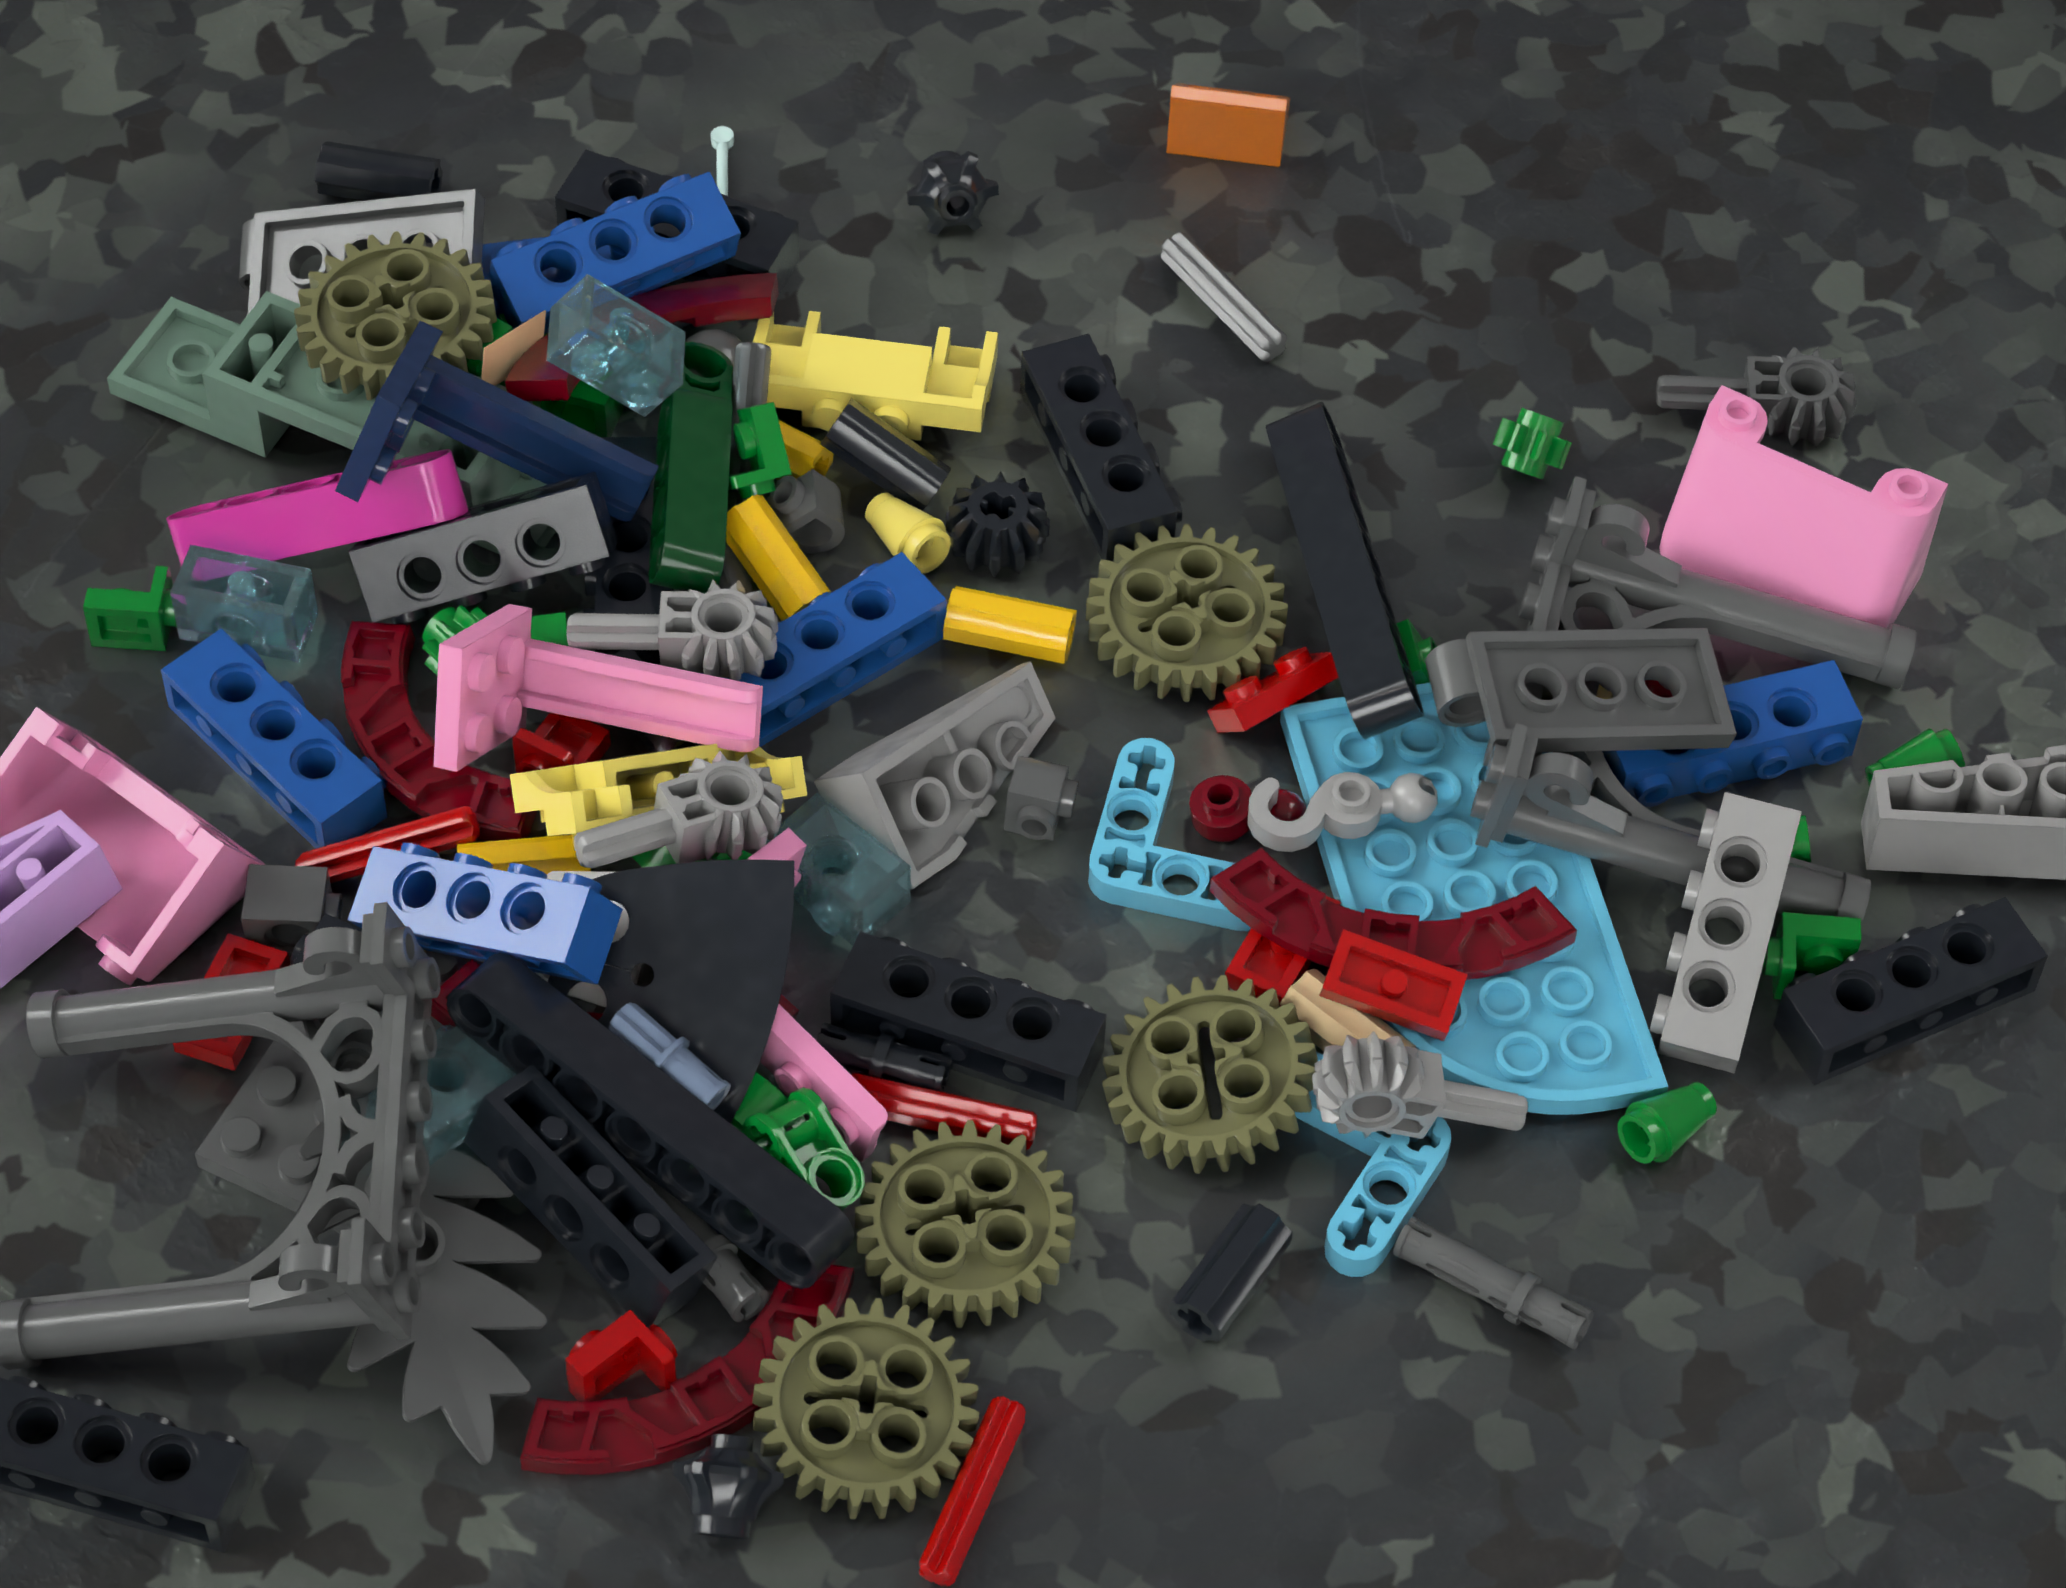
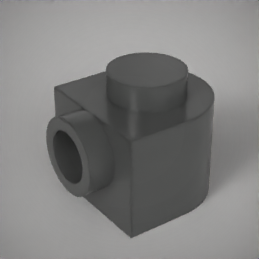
(810, 511)
(1038, 798)

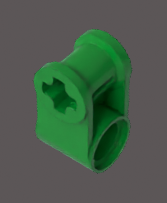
(810, 1146)

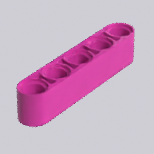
(316, 517)

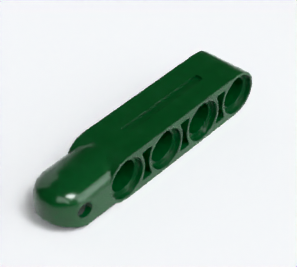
(693, 474)

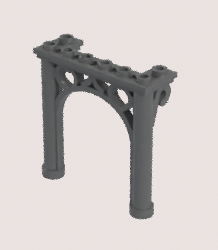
(1608, 567)
(296, 1278)

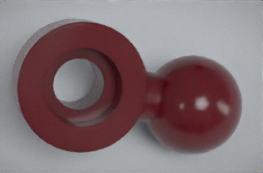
(1230, 820)

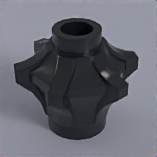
(952, 191)
(726, 1486)

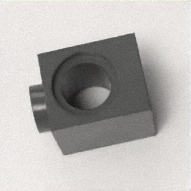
(286, 903)

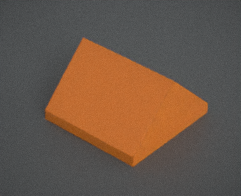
(1227, 124)

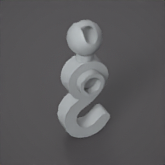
(1343, 805)

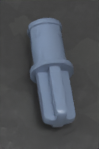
(668, 1054)

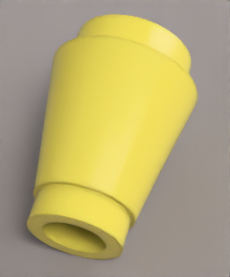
(909, 531)

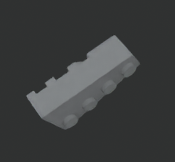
(1970, 819)

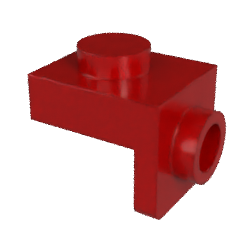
(559, 743)
(612, 1355)

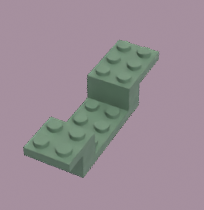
(256, 382)

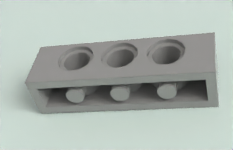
(1766, 838)

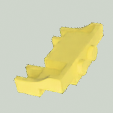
(888, 378)
(617, 788)

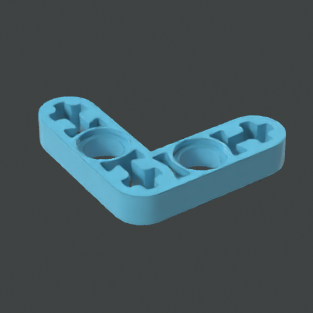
(1138, 847)
(1390, 1161)

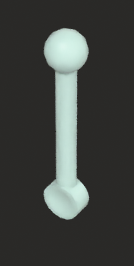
(722, 140)

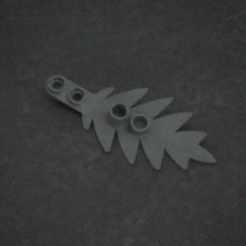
(449, 1360)

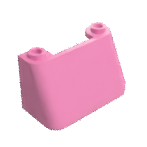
(1794, 528)
(168, 859)

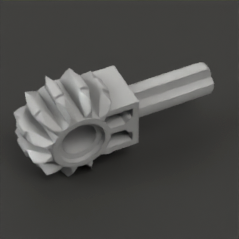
(694, 631)
(695, 815)
(1402, 1091)

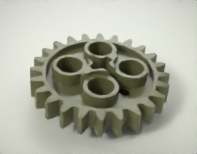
(372, 301)
(1191, 595)
(1148, 1083)
(978, 1272)
(859, 1465)

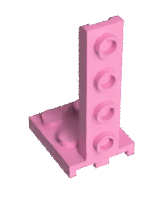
(498, 672)
(802, 1062)

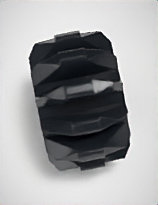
(997, 524)

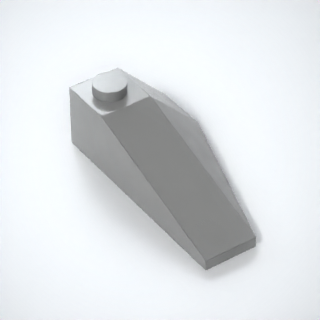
(941, 772)

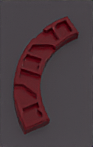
(691, 302)
(392, 737)
(1310, 925)
(679, 1420)

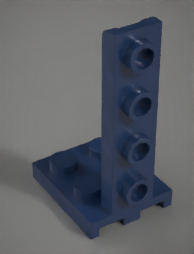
(489, 422)

